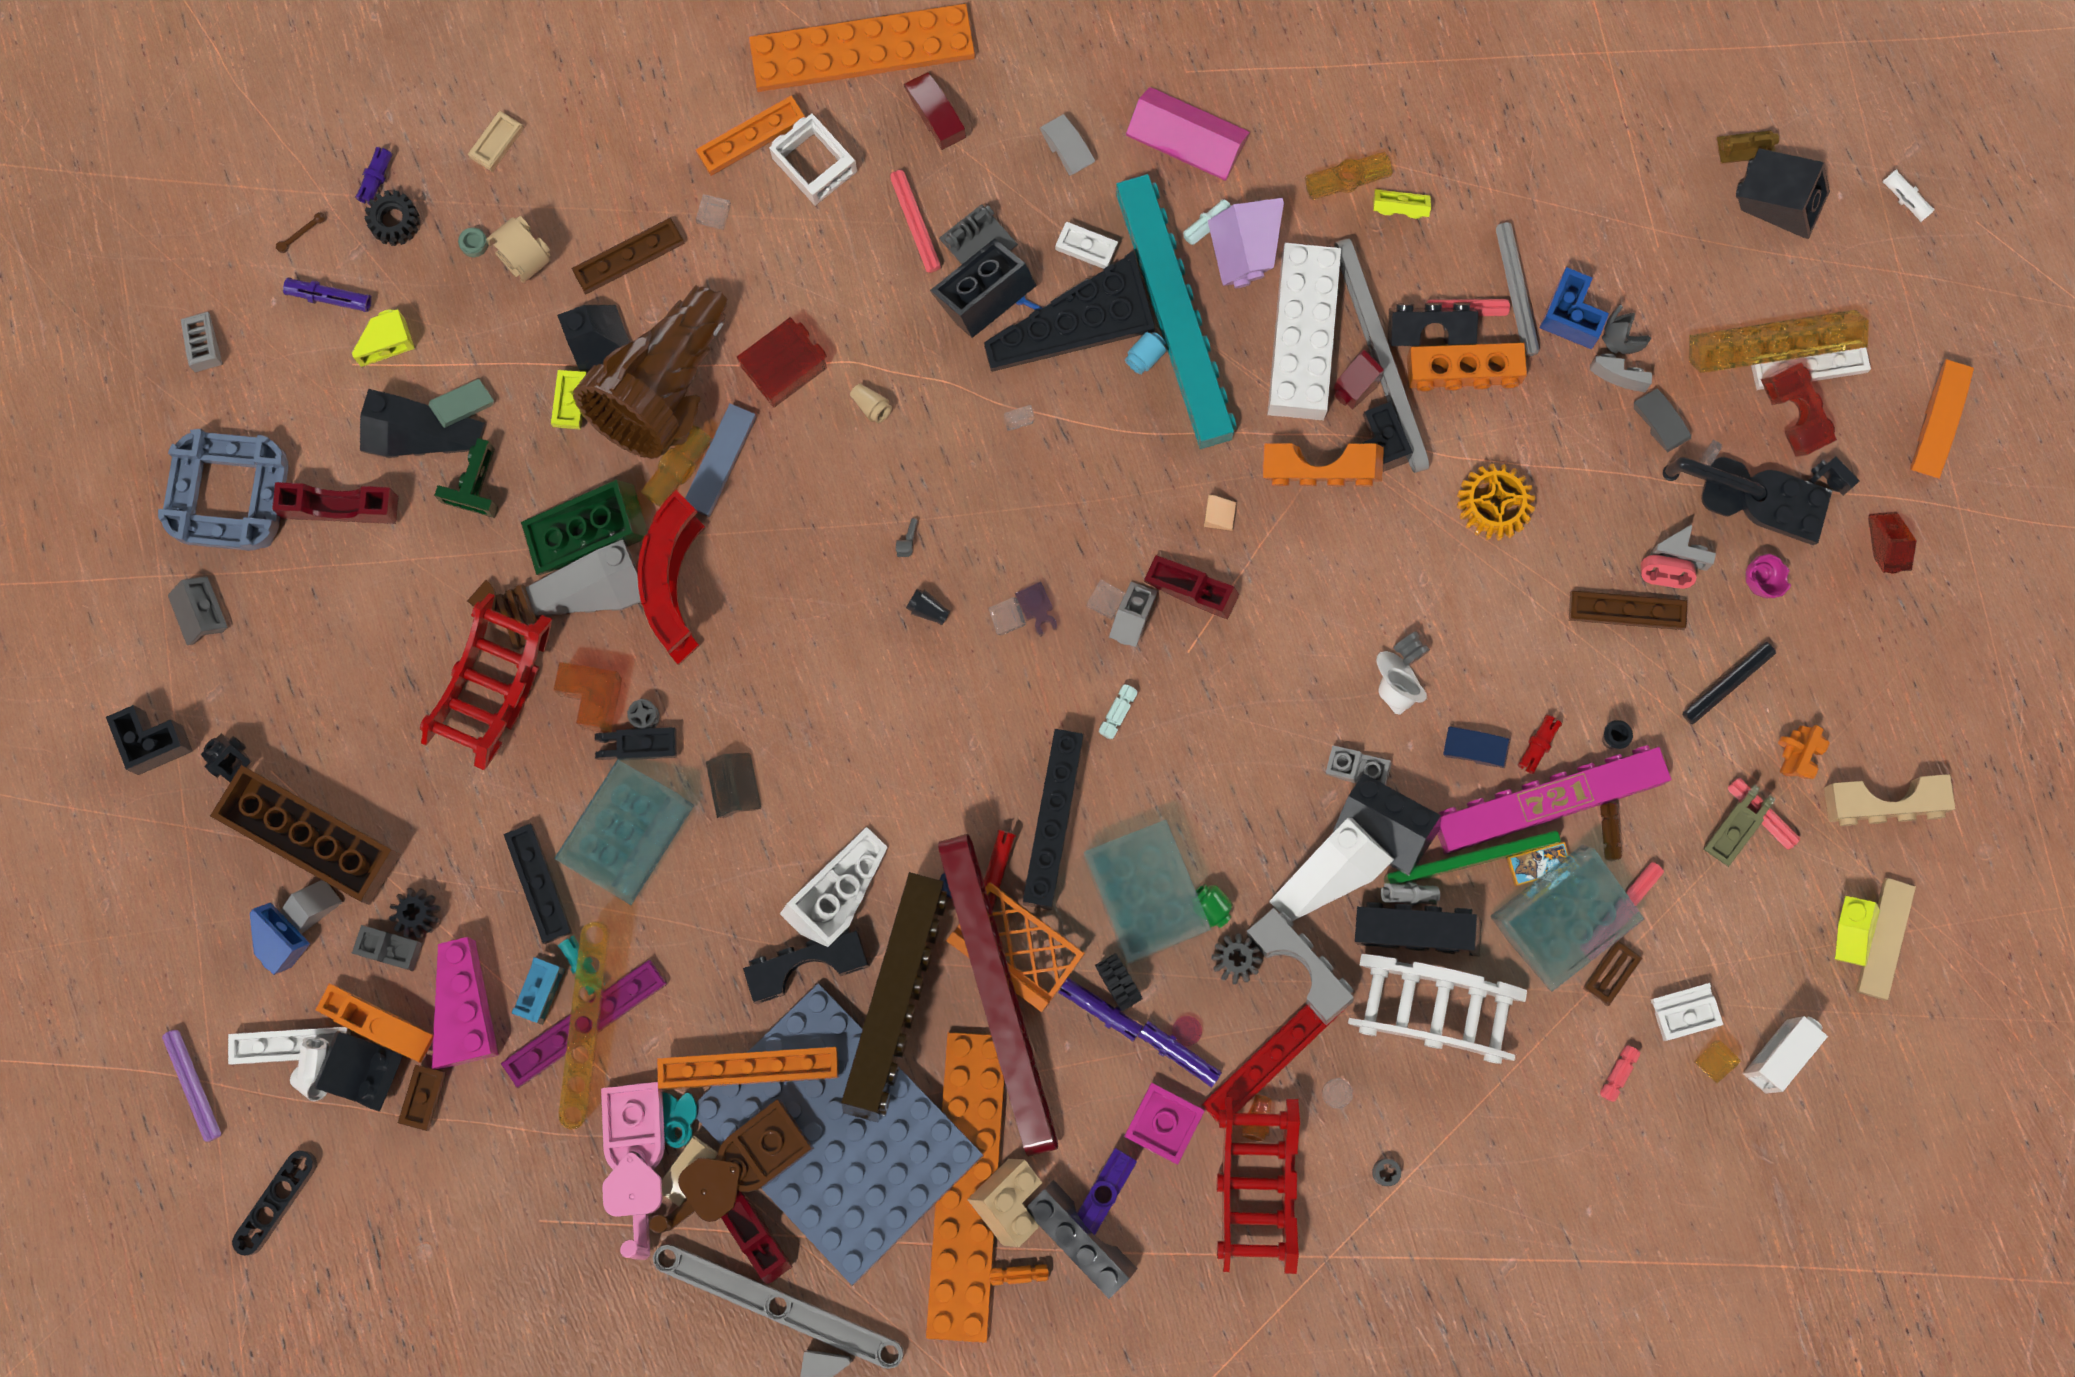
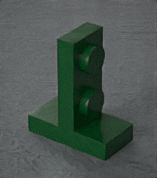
(471, 483)

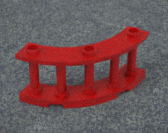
(658, 572)
(514, 693)
(1286, 1184)

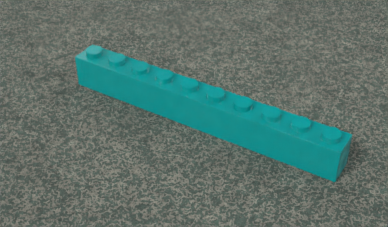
(1174, 311)

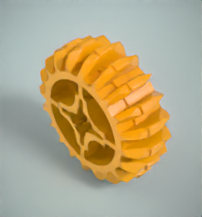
(1495, 479)

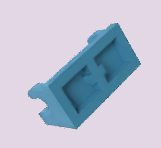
(538, 991)

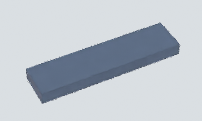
(720, 459)

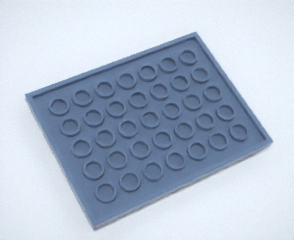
(863, 1176)

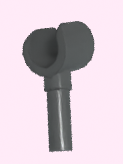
(905, 547)

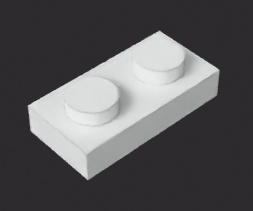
(1086, 245)

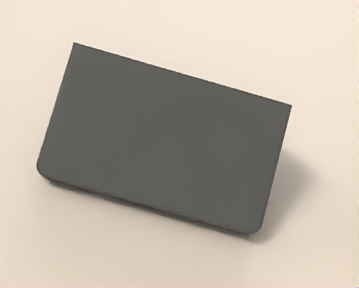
(196, 609)

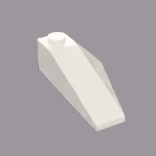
(1335, 869)
(832, 897)

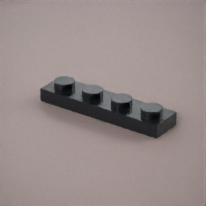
(537, 883)

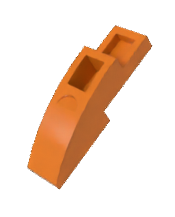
(374, 1023)

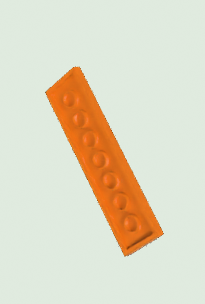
(861, 47)

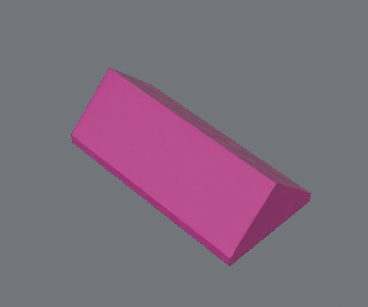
(1186, 133)

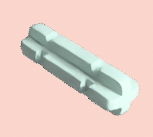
(1118, 711)

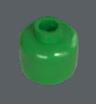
(1215, 905)

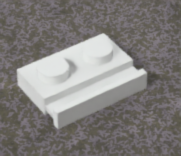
(1686, 1012)

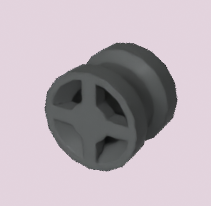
(1411, 648)
(641, 709)

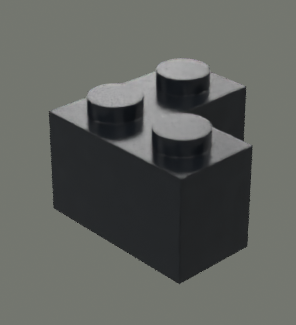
(146, 746)

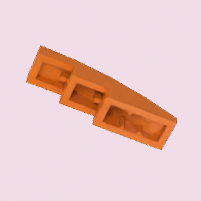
(1942, 418)

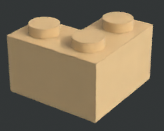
(1001, 1201)

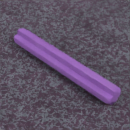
(191, 1085)

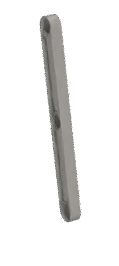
(1380, 351)
(798, 1314)

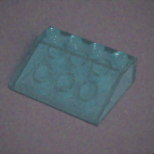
(624, 831)
(1146, 892)
(1567, 917)

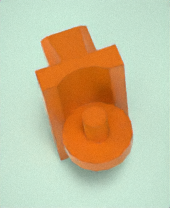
(1799, 751)

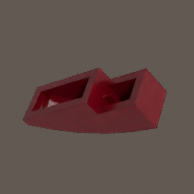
(935, 110)
(1192, 586)
(756, 1240)

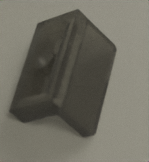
(733, 784)

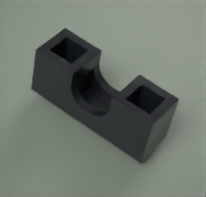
(1407, 323)

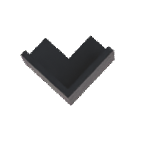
(1389, 434)

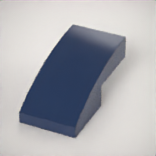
(1476, 747)

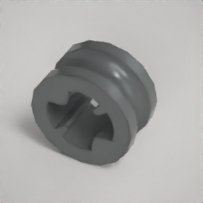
(1379, 1166)

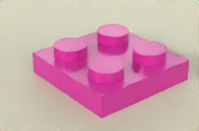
(1164, 1123)

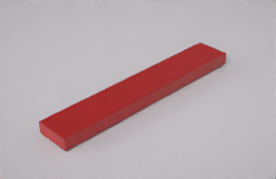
(1266, 1062)

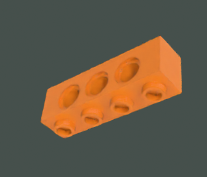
(1507, 355)

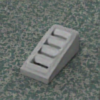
(205, 361)

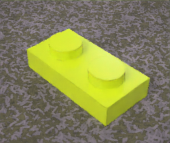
(1401, 203)
(565, 412)

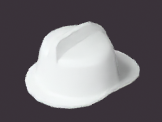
(1398, 683)

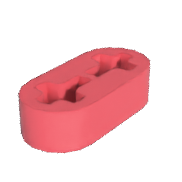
(1668, 571)

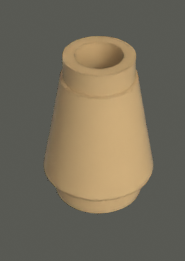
(871, 403)

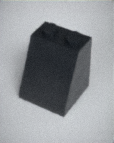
(1784, 191)

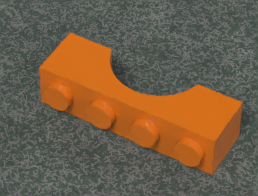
(1357, 464)

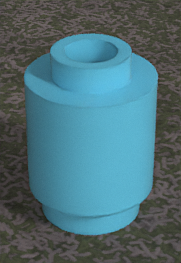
(1146, 352)

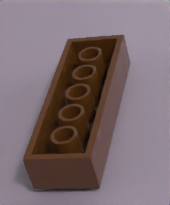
(305, 835)

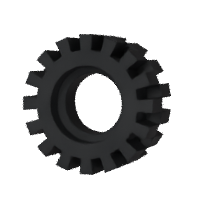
(381, 207)
(1118, 982)

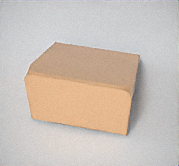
(1219, 513)

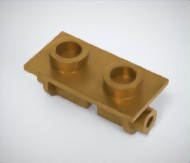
(1745, 146)

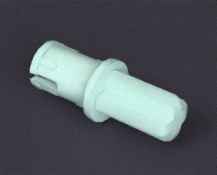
(1201, 227)

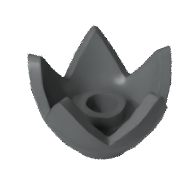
(1618, 331)

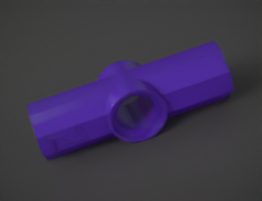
(1113, 1176)

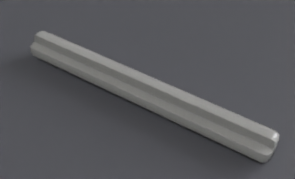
(1517, 288)

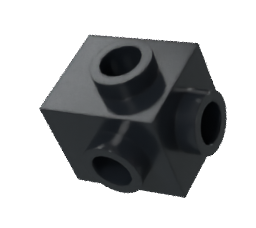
(225, 756)

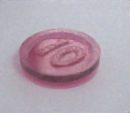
(1187, 1030)

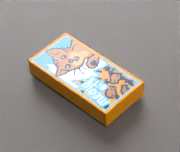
(1533, 864)

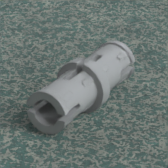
(1410, 893)

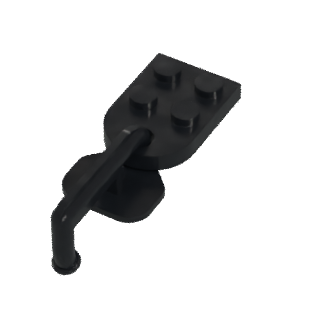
(1787, 503)

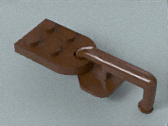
(763, 1147)

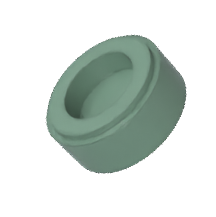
(473, 242)

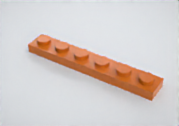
(748, 1068)

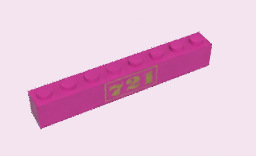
(1552, 800)

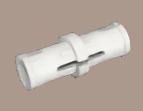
(1908, 195)

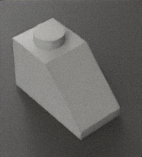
(1133, 614)

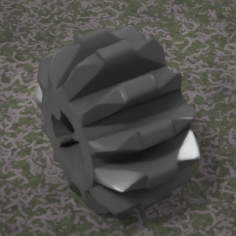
(1244, 952)

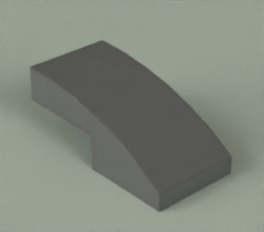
(1663, 419)
(387, 948)

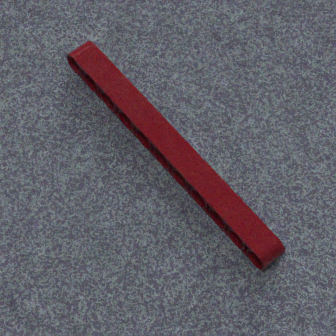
(998, 995)

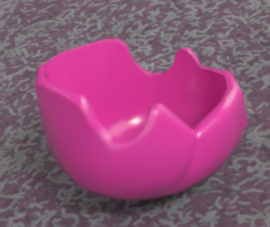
(1767, 576)

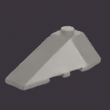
(592, 583)

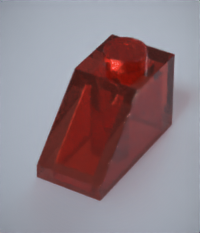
(1891, 542)

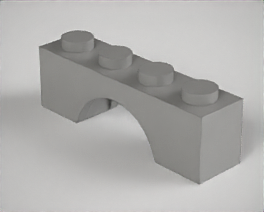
(1276, 937)

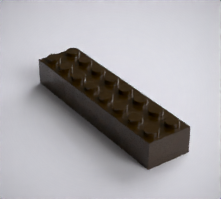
(893, 998)

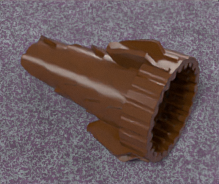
(642, 386)

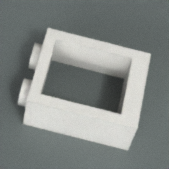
(828, 180)
(1785, 1054)

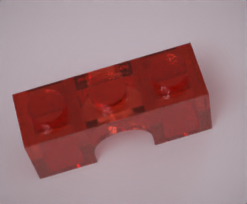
(1813, 427)

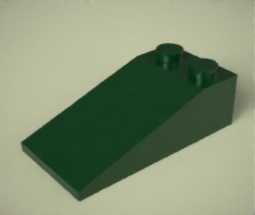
(584, 526)

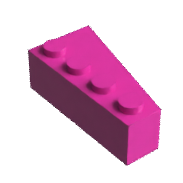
(461, 1007)

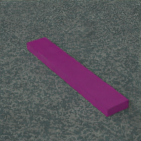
(553, 1043)

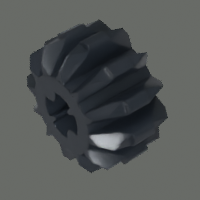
(407, 907)

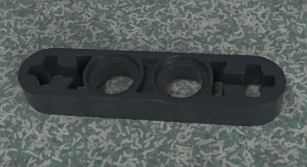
(274, 1202)

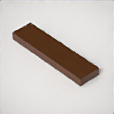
(628, 255)
(1628, 610)

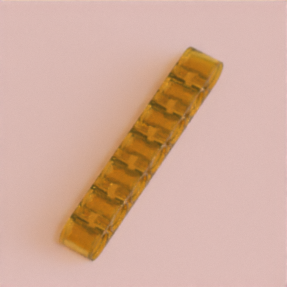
(585, 1039)

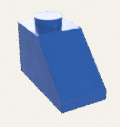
(275, 939)

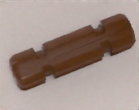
(1611, 831)

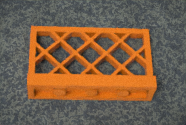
(1024, 985)

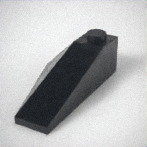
(406, 427)

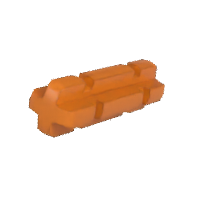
(1019, 1274)

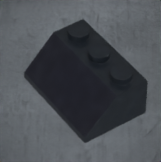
(984, 287)
(1392, 820)

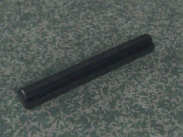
(1729, 683)

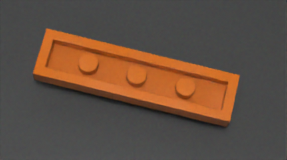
(749, 135)

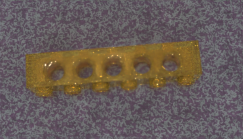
(1778, 341)

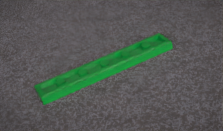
(1474, 858)

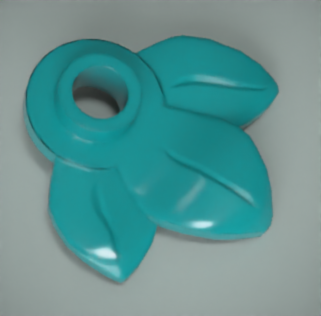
(678, 1114)

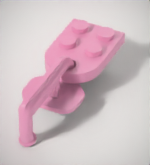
(630, 1126)

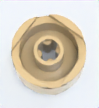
(519, 249)

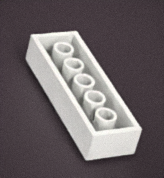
(1304, 331)

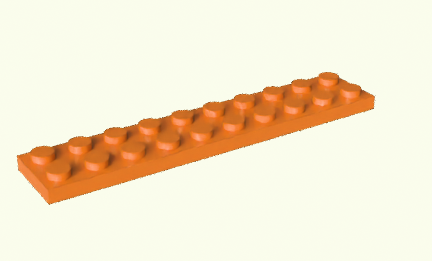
(960, 1236)

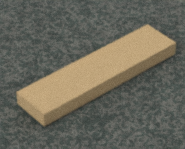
(1894, 908)

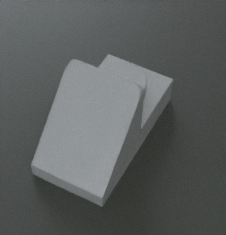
(1677, 547)

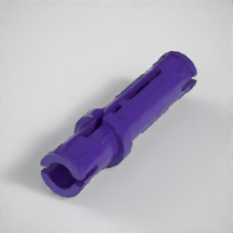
(298, 289)
(1103, 1011)
(1181, 1055)

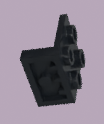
(358, 1070)

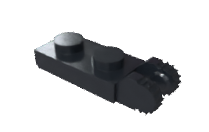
(639, 744)

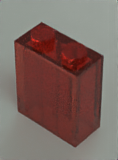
(783, 361)

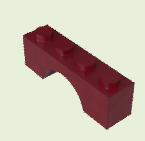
(311, 503)

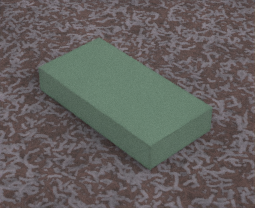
(461, 403)

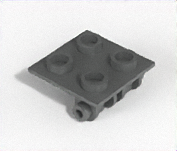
(974, 233)

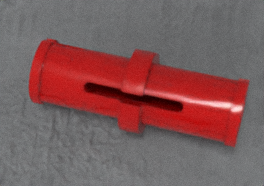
(1539, 744)

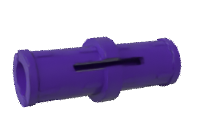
(374, 175)

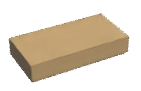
(495, 141)

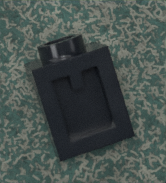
(1837, 475)

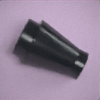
(927, 607)
(1621, 731)

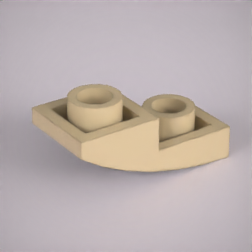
(693, 1150)

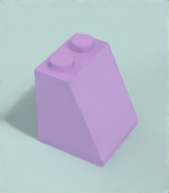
(1246, 240)

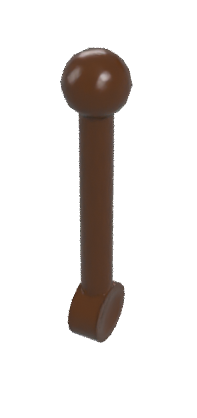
(282, 246)

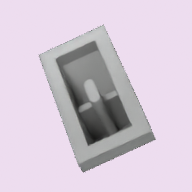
(310, 905)
(823, 1364)

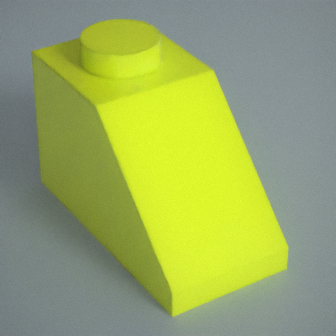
(383, 338)
(1856, 930)

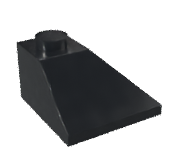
(593, 333)

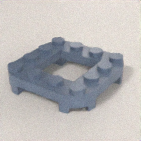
(184, 484)

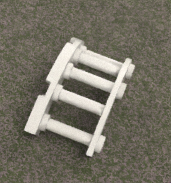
(1445, 981)

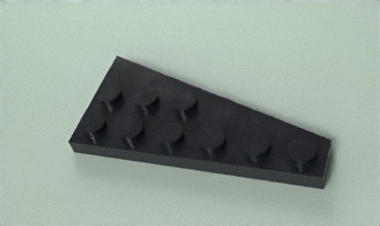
(1086, 316)

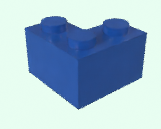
(1568, 314)

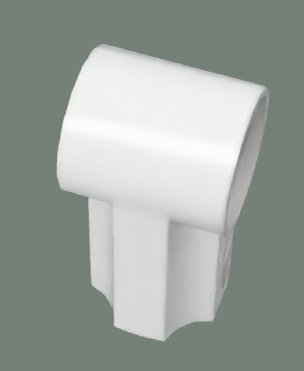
(310, 1061)

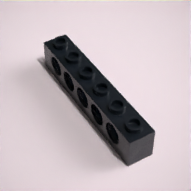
(1053, 819)

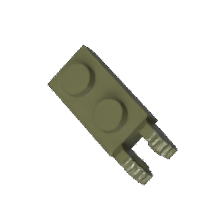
(1738, 828)

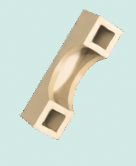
(1854, 802)

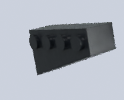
(1418, 929)

